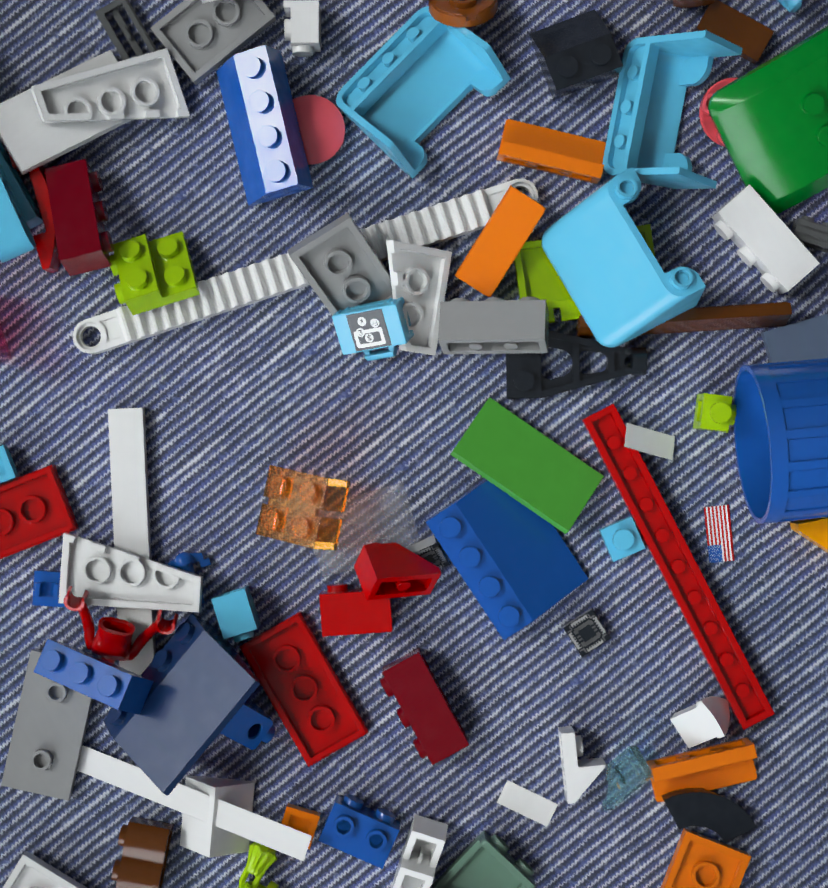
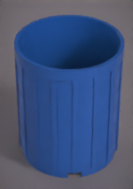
(783, 439)

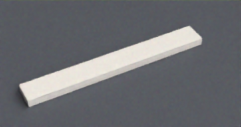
(131, 511)

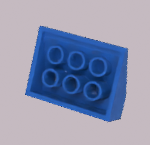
(506, 556)

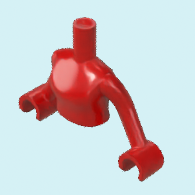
(115, 635)

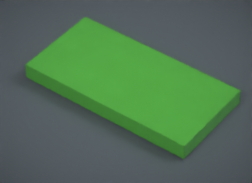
(527, 465)

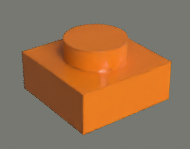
(301, 819)

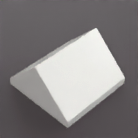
(206, 837)

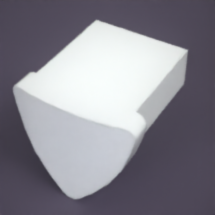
(703, 720)

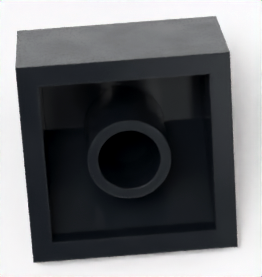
(576, 54)

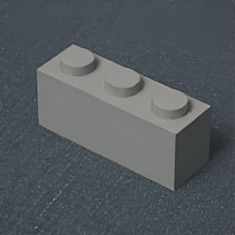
(494, 326)

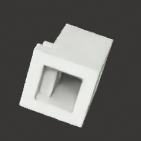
(303, 27)

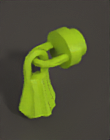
(258, 862)

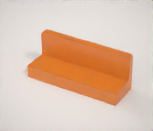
(552, 151)
(704, 768)

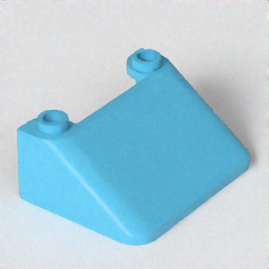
(416, 84)
(613, 269)

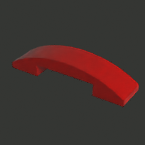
(45, 242)

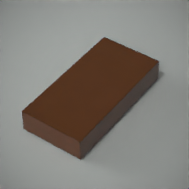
(737, 29)

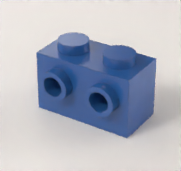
(360, 830)

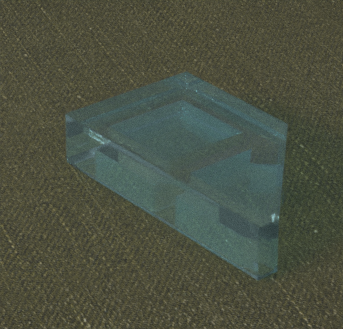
(625, 776)

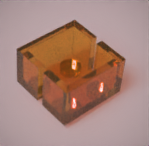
(295, 508)

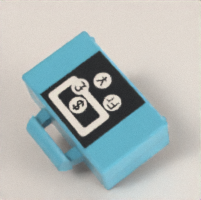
(373, 327)

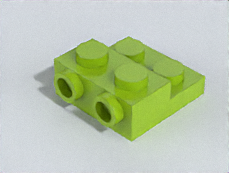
(153, 272)

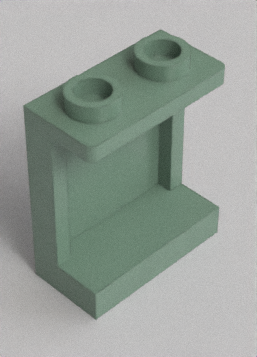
(487, 865)

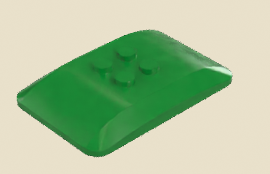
(779, 123)

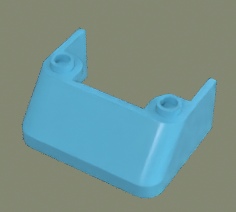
(651, 106)

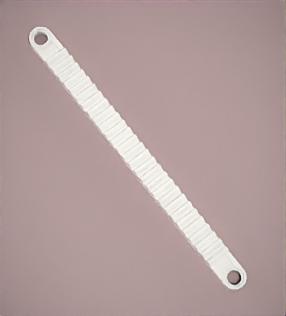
(281, 274)

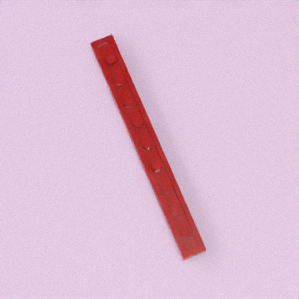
(678, 568)

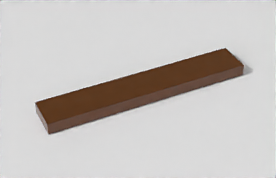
(716, 318)

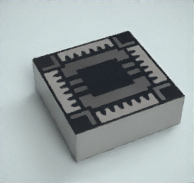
(430, 551)
(586, 632)

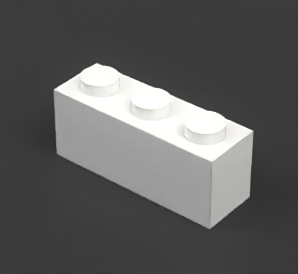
(764, 241)

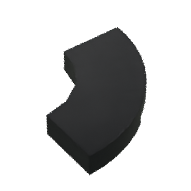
(708, 810)

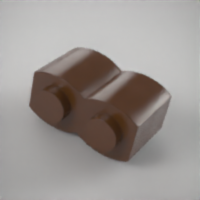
(143, 854)

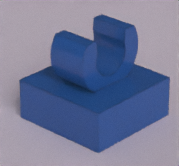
(46, 588)

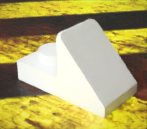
(576, 773)

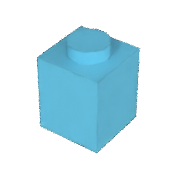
(236, 614)

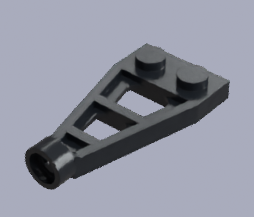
(527, 382)

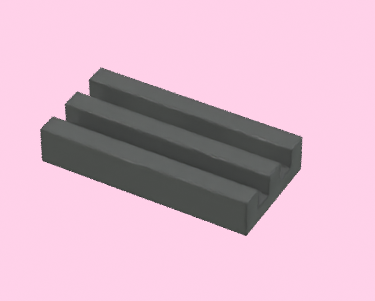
(113, 8)

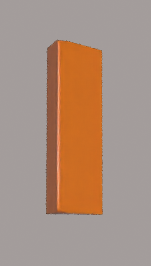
(500, 241)

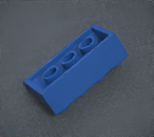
(264, 125)

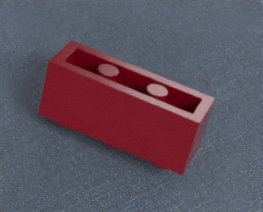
(79, 217)
(423, 707)

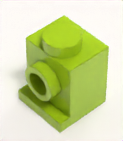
(714, 412)

